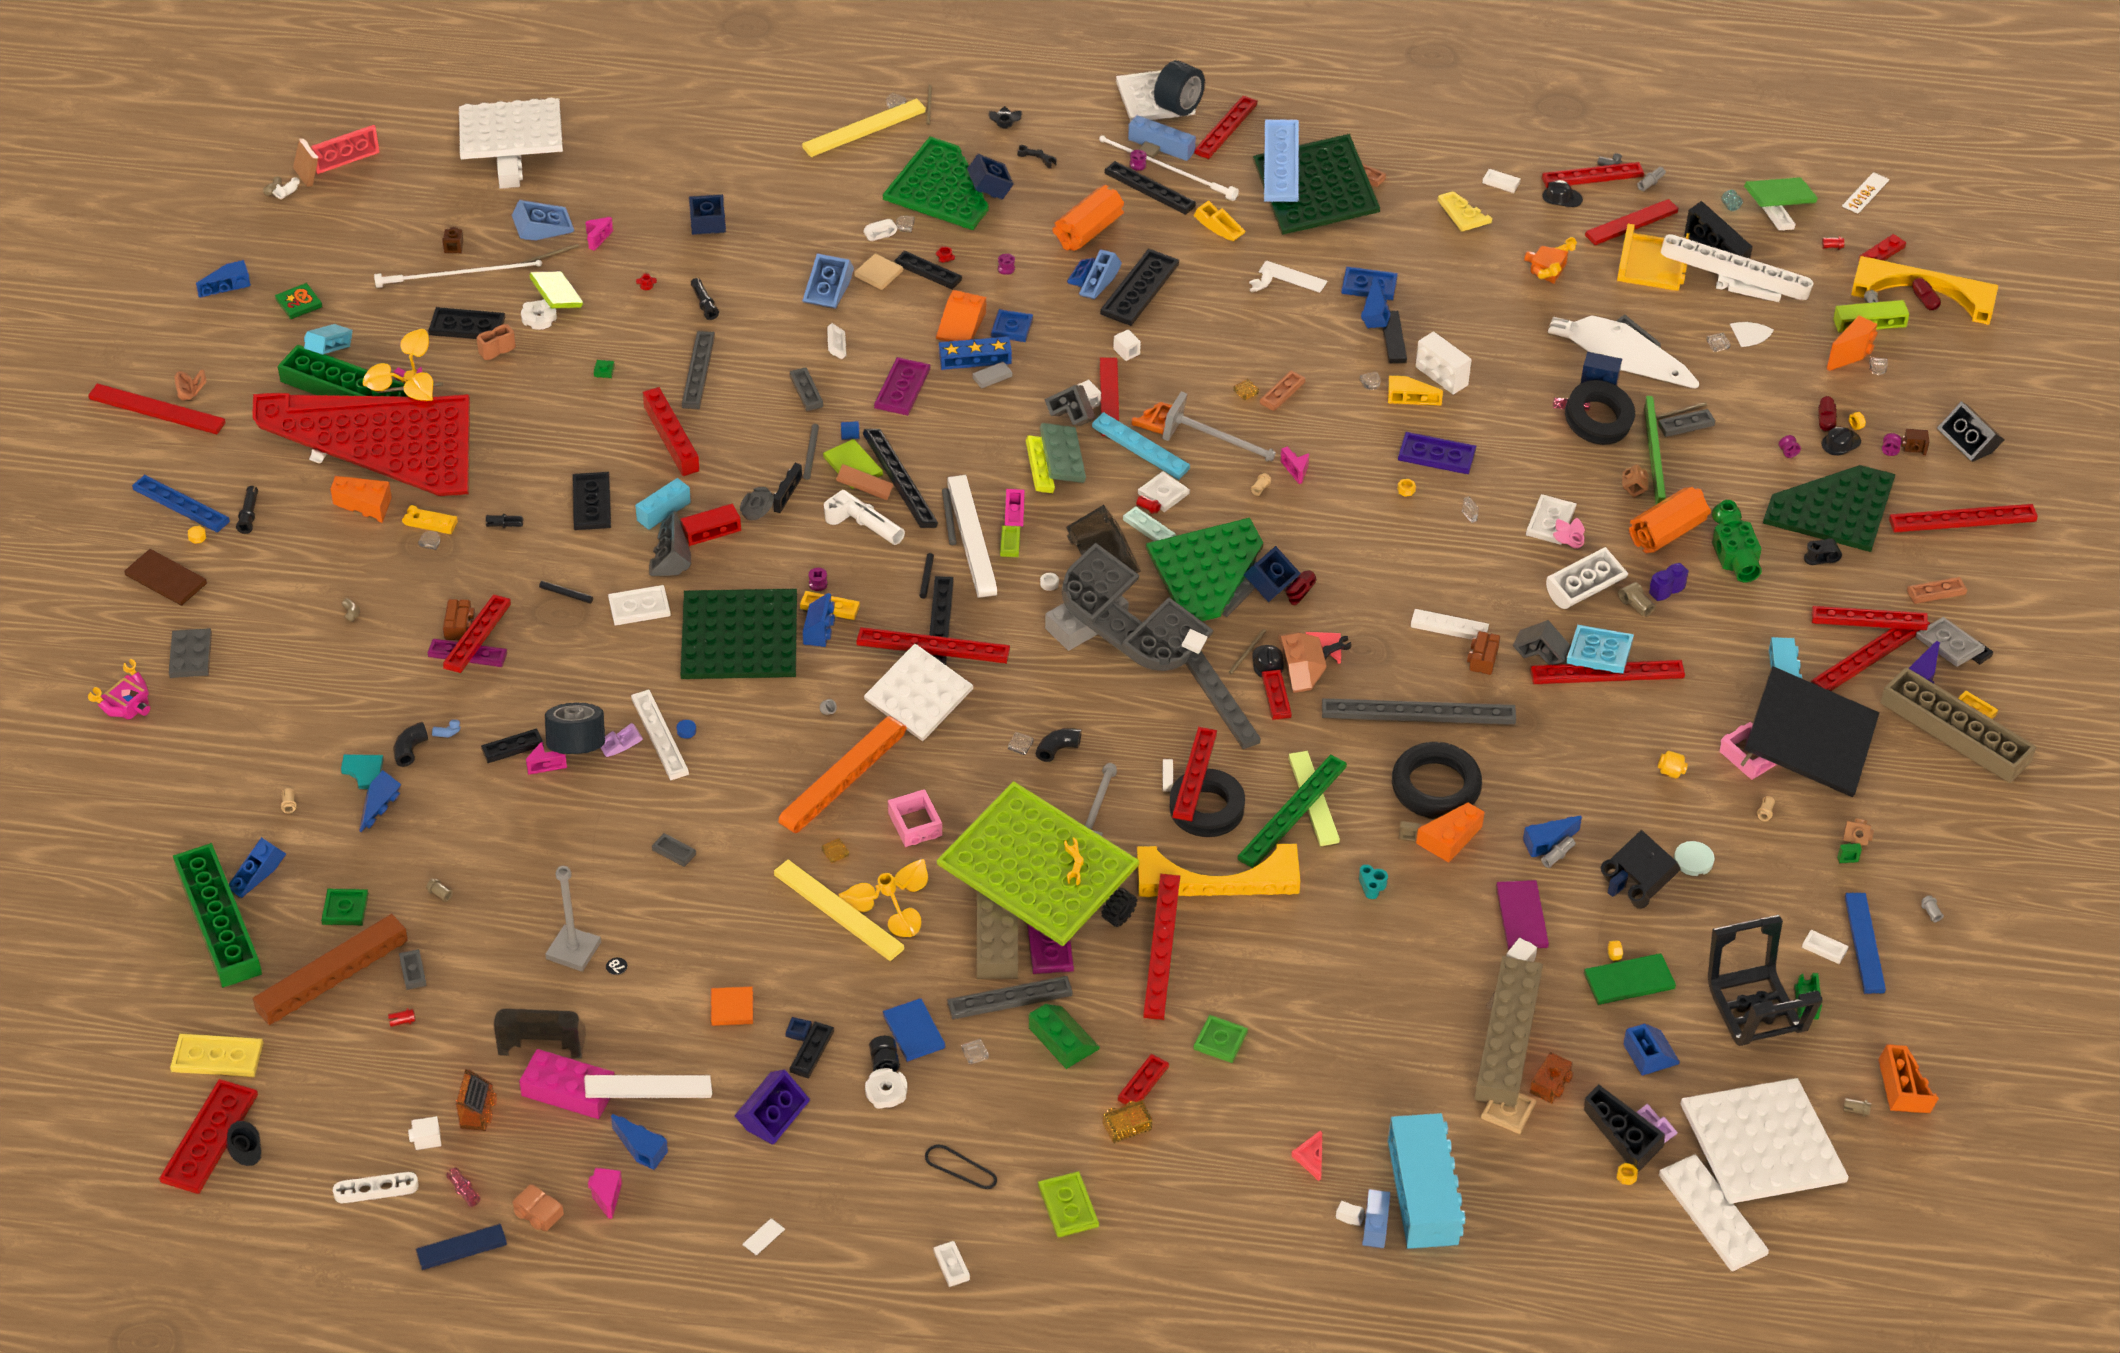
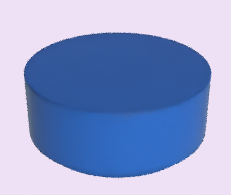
(686, 729)

